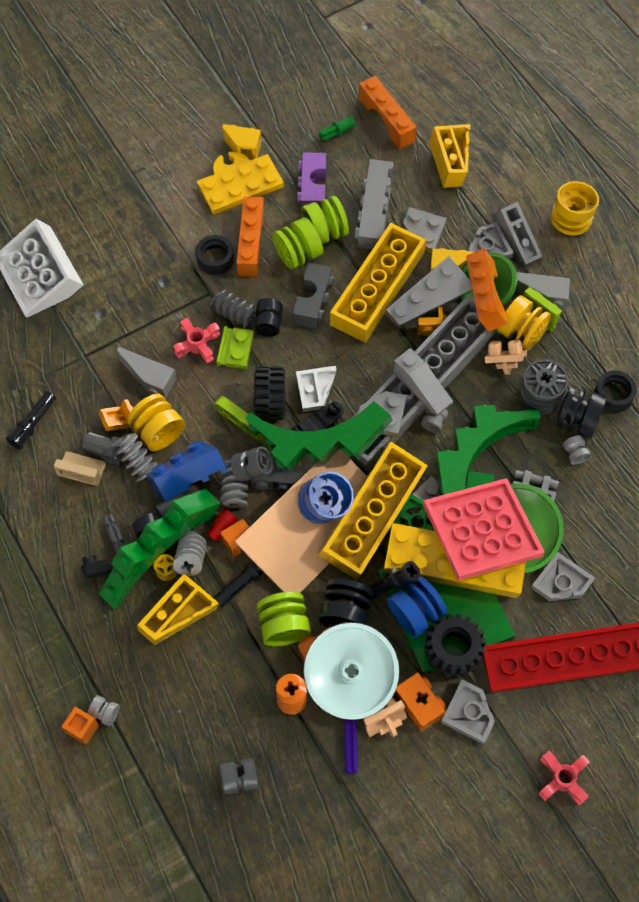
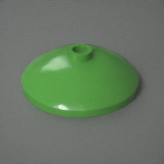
(506, 280)

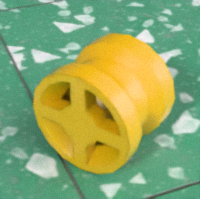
(163, 563)

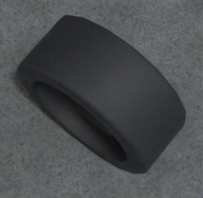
(214, 241)
(620, 378)

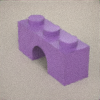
(313, 169)

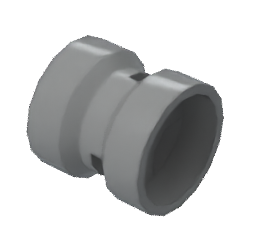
(433, 422)
(577, 449)
(103, 710)

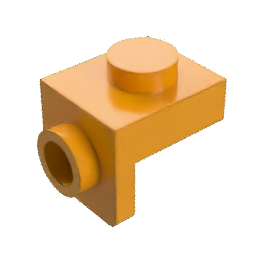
(427, 326)
(116, 417)

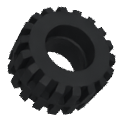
(269, 392)
(460, 628)

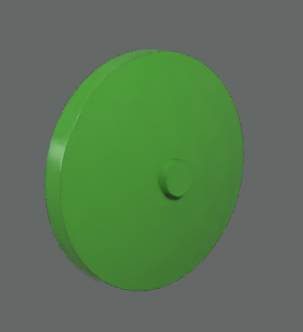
(544, 519)

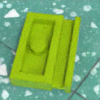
(539, 301)
(235, 347)

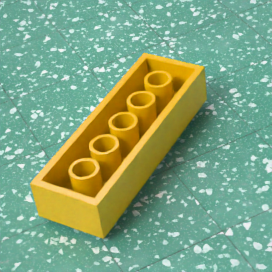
(377, 282)
(372, 510)
(426, 552)

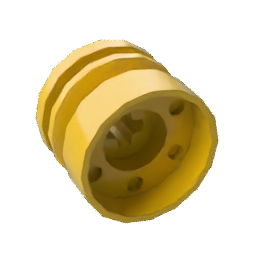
(574, 208)
(527, 325)
(155, 422)

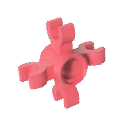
(196, 333)
(572, 787)

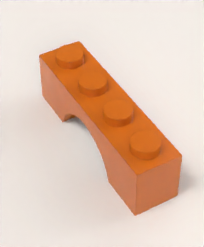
(399, 125)
(249, 239)
(487, 302)

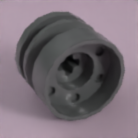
(543, 386)

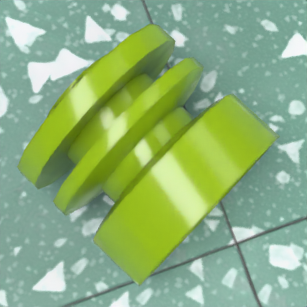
(328, 219)
(297, 243)
(283, 619)

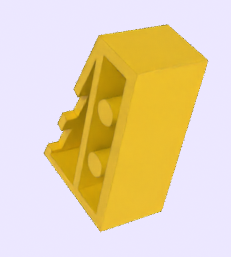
(451, 153)
(176, 610)

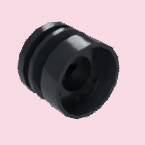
(581, 411)
(345, 603)

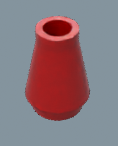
(223, 521)

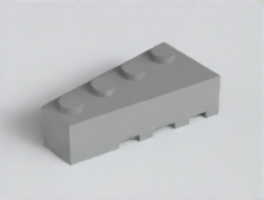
(374, 203)
(435, 290)

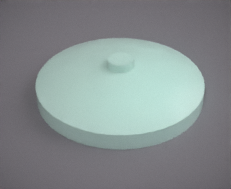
(351, 671)

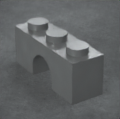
(309, 310)

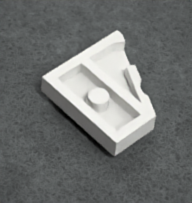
(315, 387)

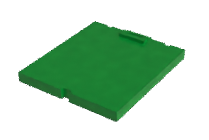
(477, 605)

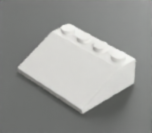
(38, 269)

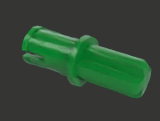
(337, 128)

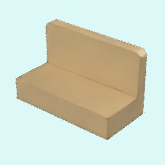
(80, 468)

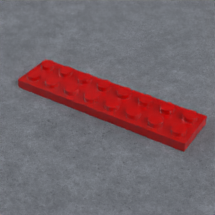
(562, 657)

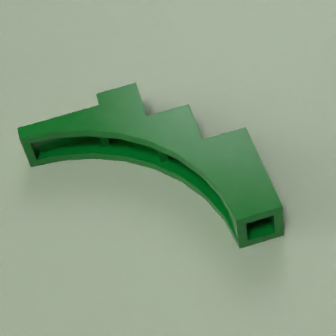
(471, 442)
(320, 445)
(154, 540)

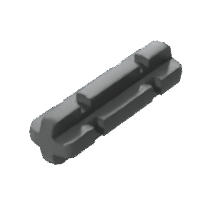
(113, 532)

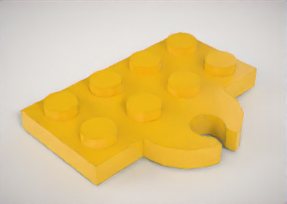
(237, 180)

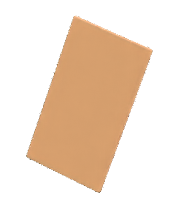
(285, 541)

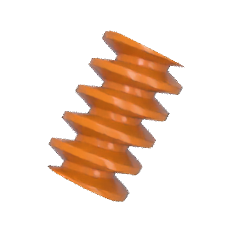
(293, 685)

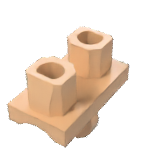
(509, 358)
(386, 719)

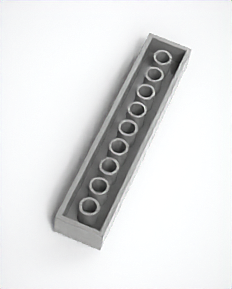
(446, 354)

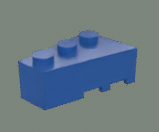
(185, 469)

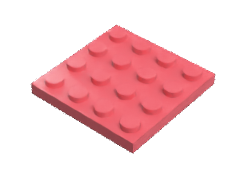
(483, 529)

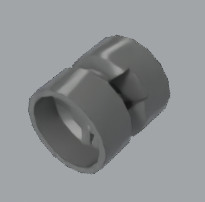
(252, 463)
(230, 776)

